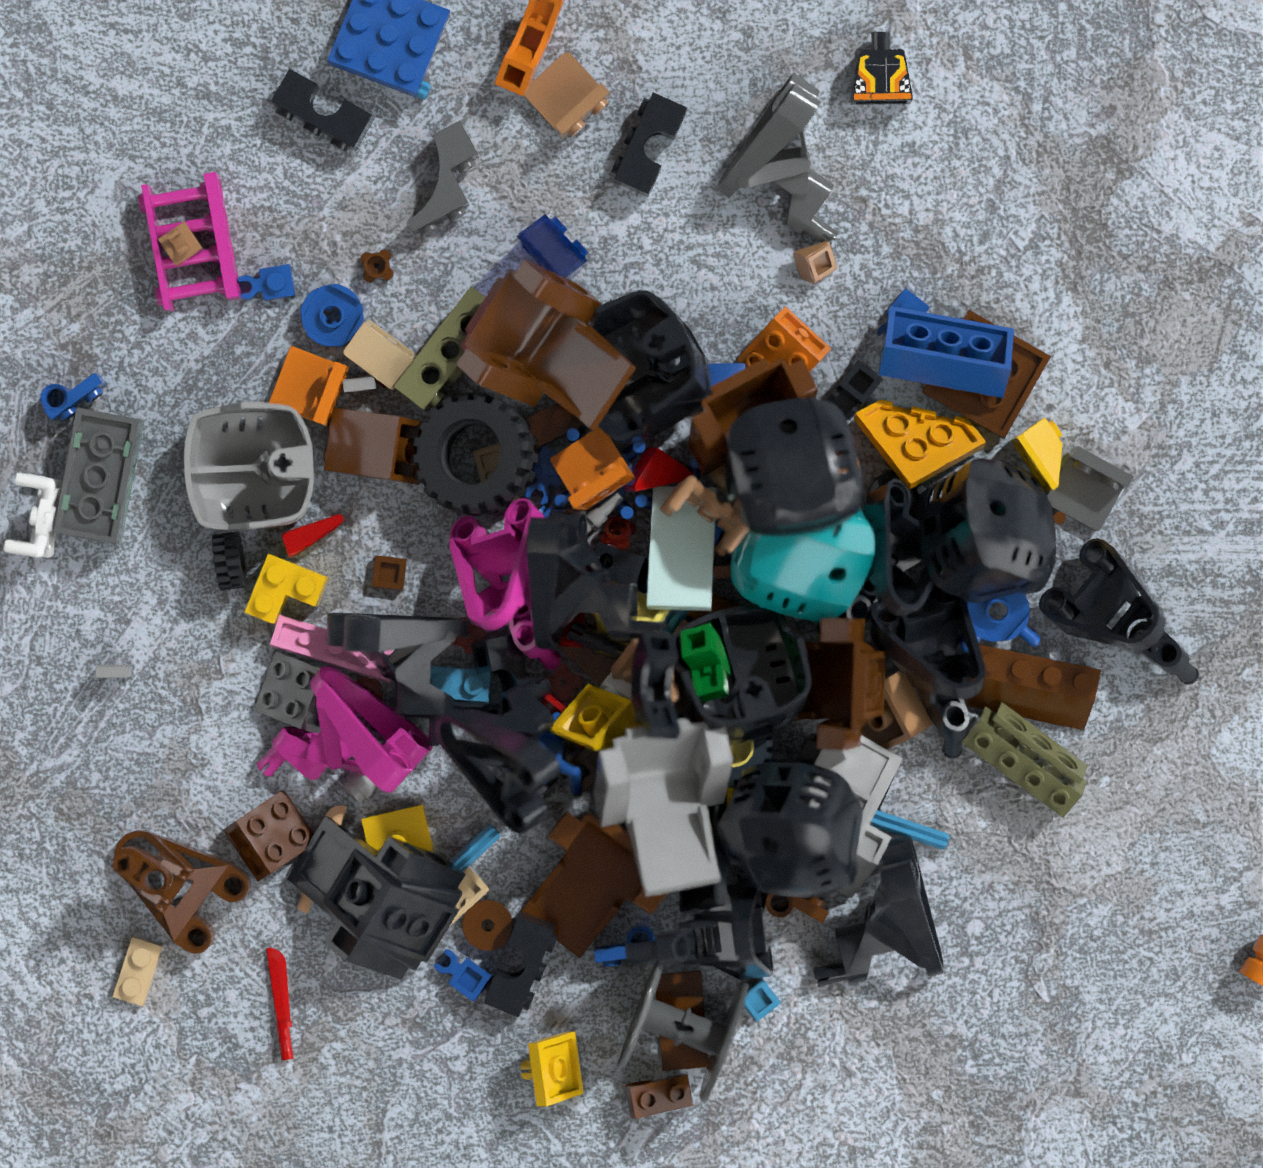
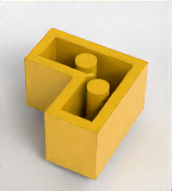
(283, 580)

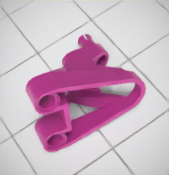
(494, 557)
(346, 736)

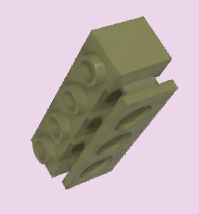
(431, 356)
(1028, 757)

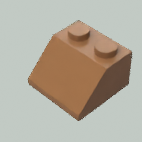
(902, 716)

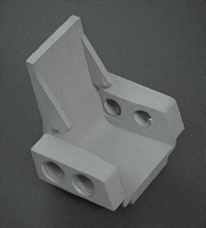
(869, 774)
(663, 799)

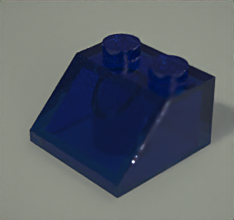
(551, 248)

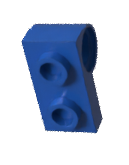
(87, 390)
(612, 954)

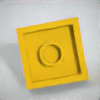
(403, 824)
(554, 1068)

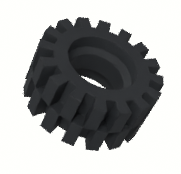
(229, 561)

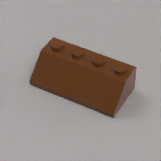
(1037, 687)

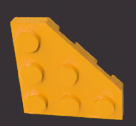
(918, 440)

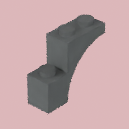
(448, 200)

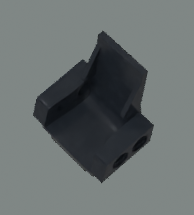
(385, 902)

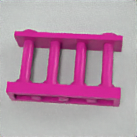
(215, 222)

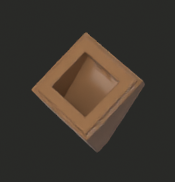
(815, 262)

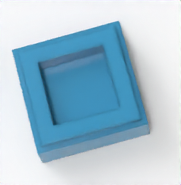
(760, 999)

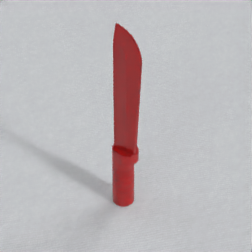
(280, 994)

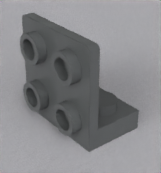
(1088, 488)
(288, 693)

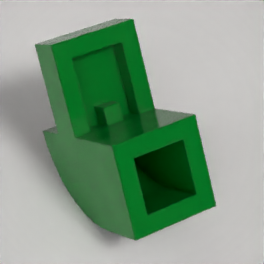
(707, 660)

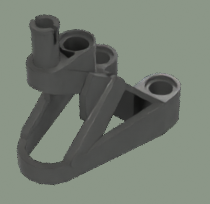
(764, 161)

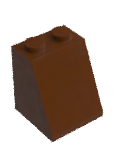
(371, 445)

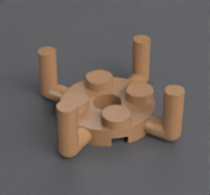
(709, 508)

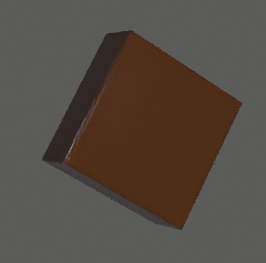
(389, 572)

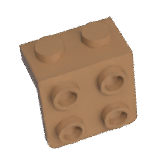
(567, 95)

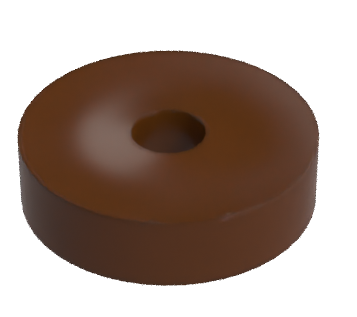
(484, 939)

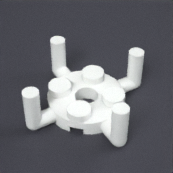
(41, 517)

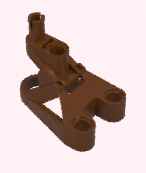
(178, 921)

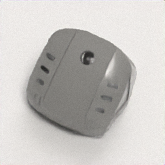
(239, 469)

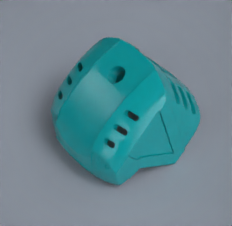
(806, 573)

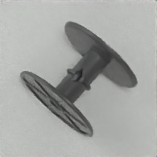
(684, 1028)

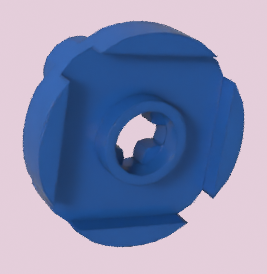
(328, 297)

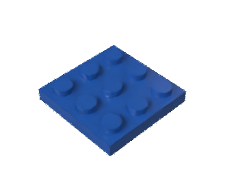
(389, 41)

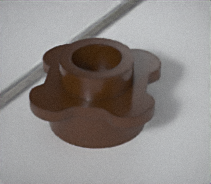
(370, 259)

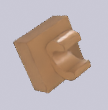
(180, 244)

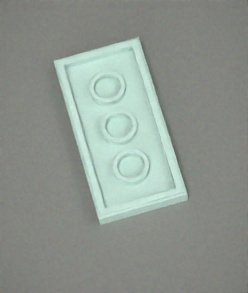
(680, 557)

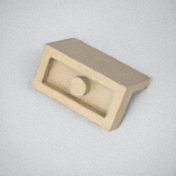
(379, 353)

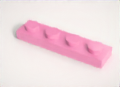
(310, 642)

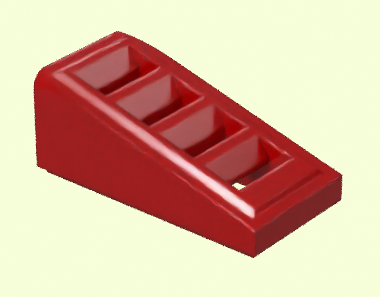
(305, 536)

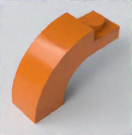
(529, 45)

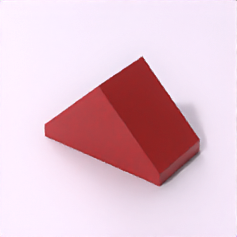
(656, 470)

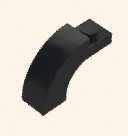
(651, 685)

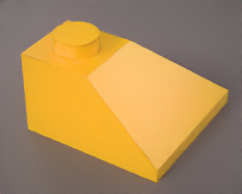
(1041, 451)
(596, 719)

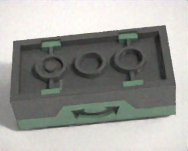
(98, 476)

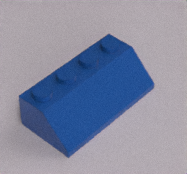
(946, 352)

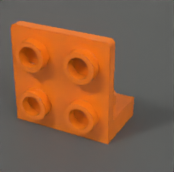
(786, 339)
(309, 385)
(591, 469)

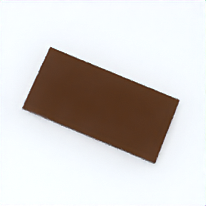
(681, 991)

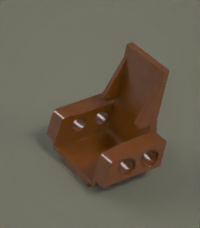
(538, 340)
(737, 394)
(844, 683)
(588, 881)

